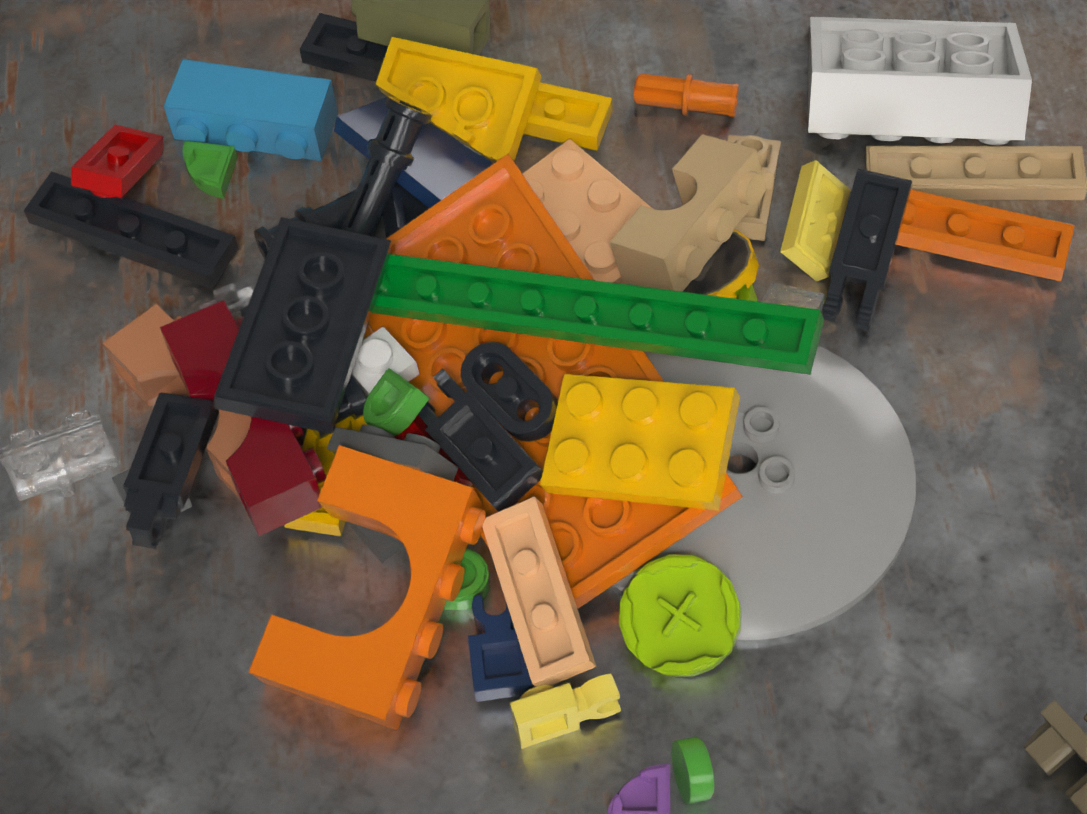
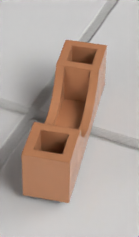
(146, 367)

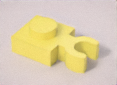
(555, 711)

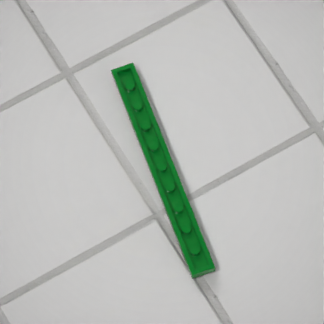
(602, 313)

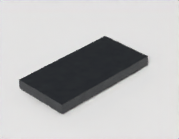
(304, 326)

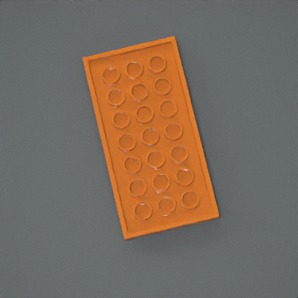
(505, 226)

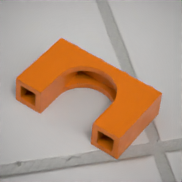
(379, 670)

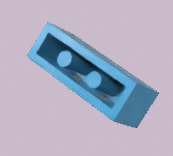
(252, 109)

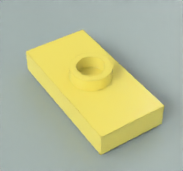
(815, 220)

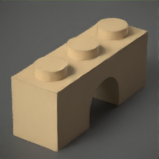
(670, 247)

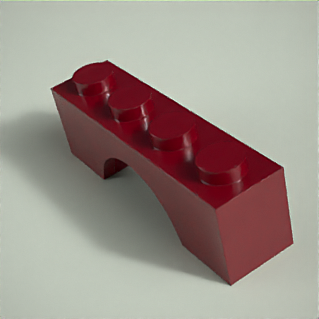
(269, 467)

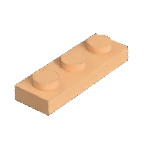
(538, 593)

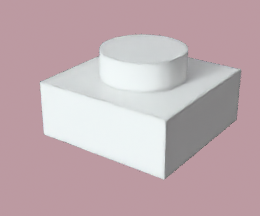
(377, 355)

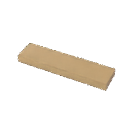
(986, 170)

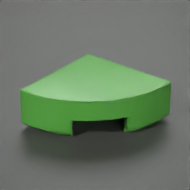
(210, 166)

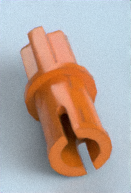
(686, 94)

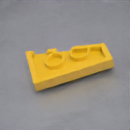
(468, 94)

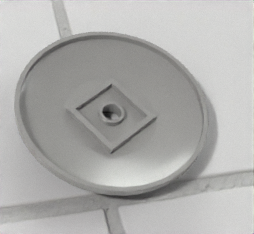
(820, 505)

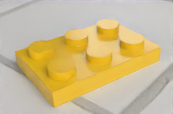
(641, 441)

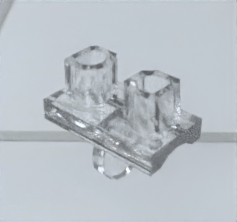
(58, 456)

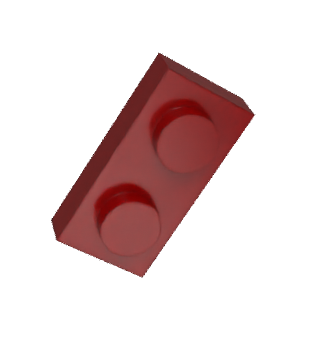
(117, 161)

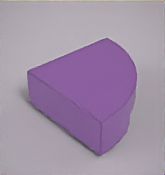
(644, 793)

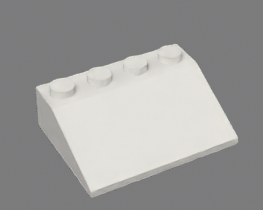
(917, 80)

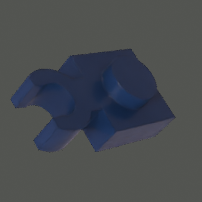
(496, 656)

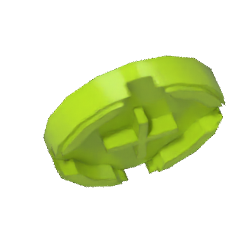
(680, 616)

